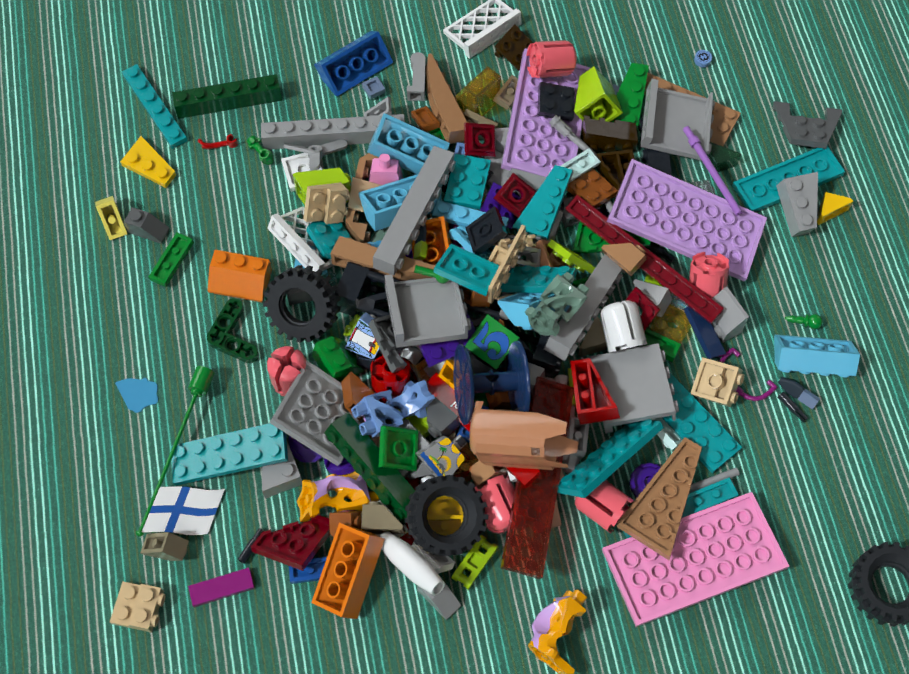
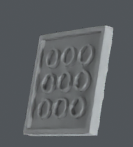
(310, 408)

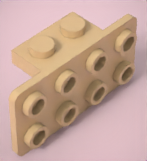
(506, 260)

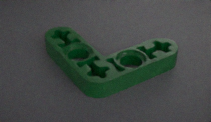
(226, 338)

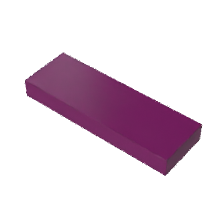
(221, 587)

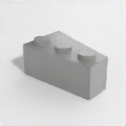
(799, 202)
(280, 476)

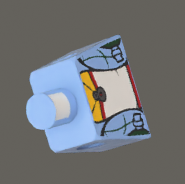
(362, 339)

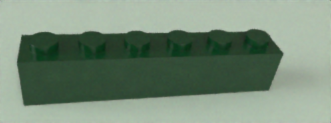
(227, 96)
(364, 457)

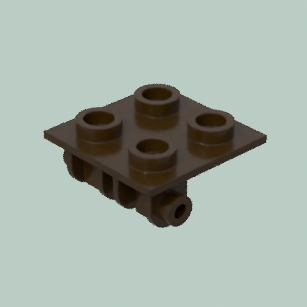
(512, 46)

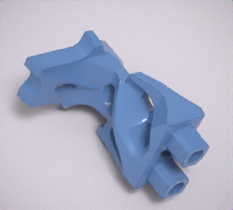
(376, 412)

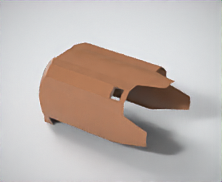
(518, 439)

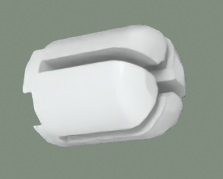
(622, 326)

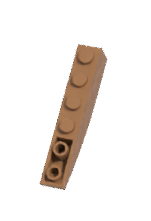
(443, 103)
(362, 254)

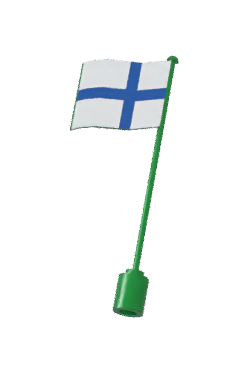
(183, 508)

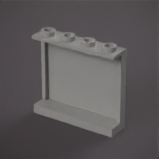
(666, 116)
(426, 311)
(637, 384)

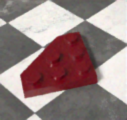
(294, 543)

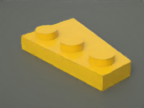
(148, 163)

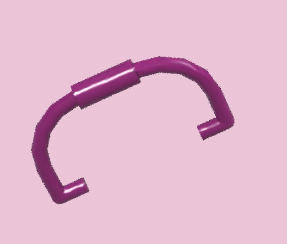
(739, 390)

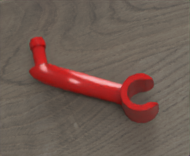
(228, 142)

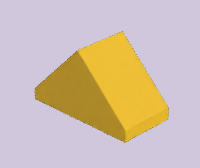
(832, 206)

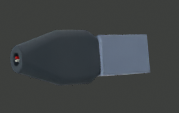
(798, 391)

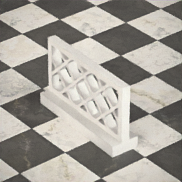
(490, 33)
(293, 242)

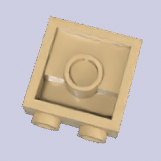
(326, 203)
(717, 382)
(138, 606)

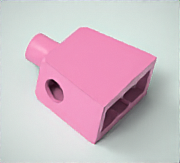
(385, 170)

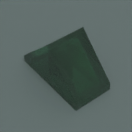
(722, 157)

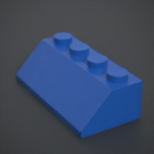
(354, 63)

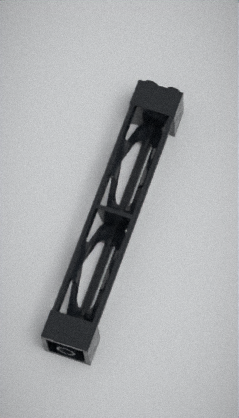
(357, 283)

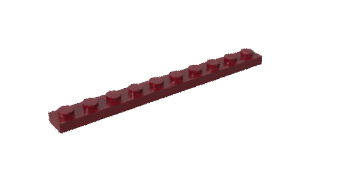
(653, 266)

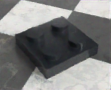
(555, 100)
(486, 231)

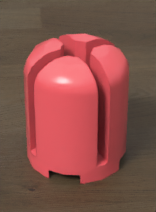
(551, 59)
(709, 273)
(285, 367)
(499, 497)
(604, 505)

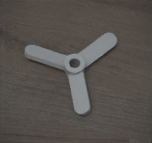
(316, 152)

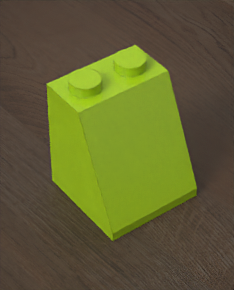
(596, 97)
(319, 177)

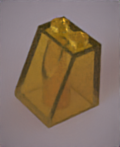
(480, 92)

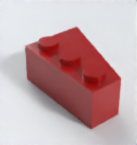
(591, 395)

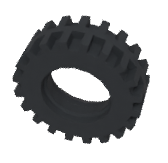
(317, 288)
(472, 508)
(861, 583)

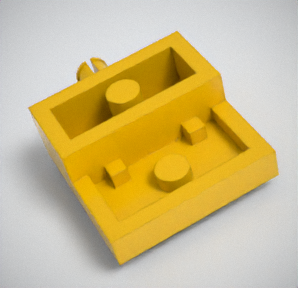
(445, 515)

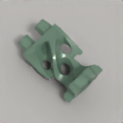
(543, 318)

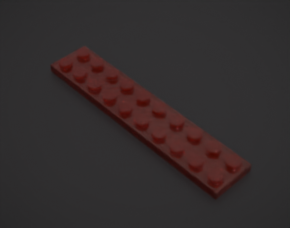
(534, 506)

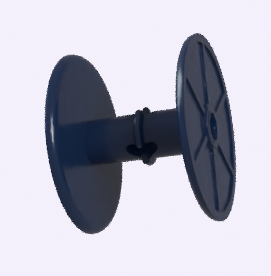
(514, 381)

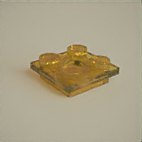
(676, 316)

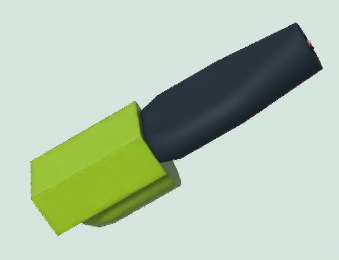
(421, 246)

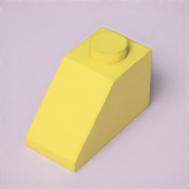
(111, 218)

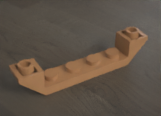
(358, 230)

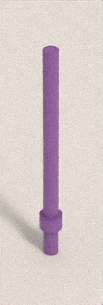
(695, 143)

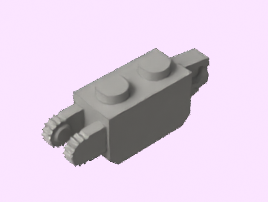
(580, 434)

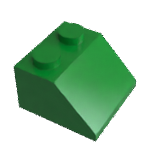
(335, 359)

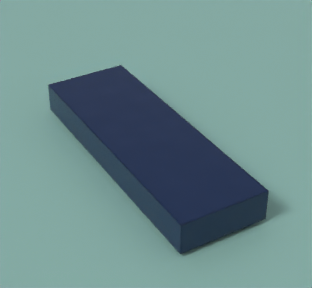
(705, 334)

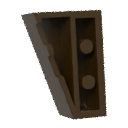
(608, 136)
(614, 166)

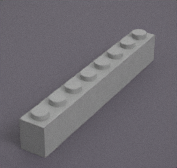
(320, 131)
(413, 211)
(600, 285)

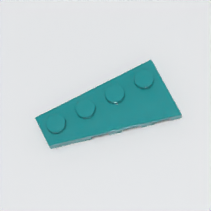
(544, 206)

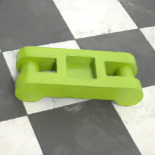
(474, 562)

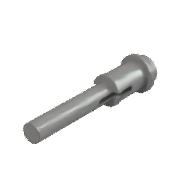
(565, 130)

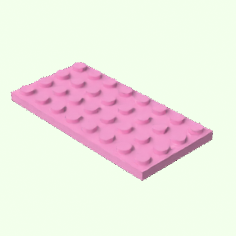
(710, 556)

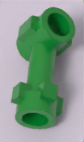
(264, 155)

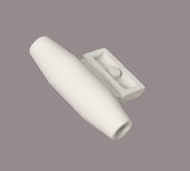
(417, 564)

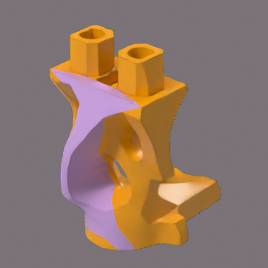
(316, 496)
(553, 623)

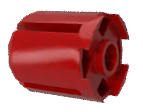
(383, 379)

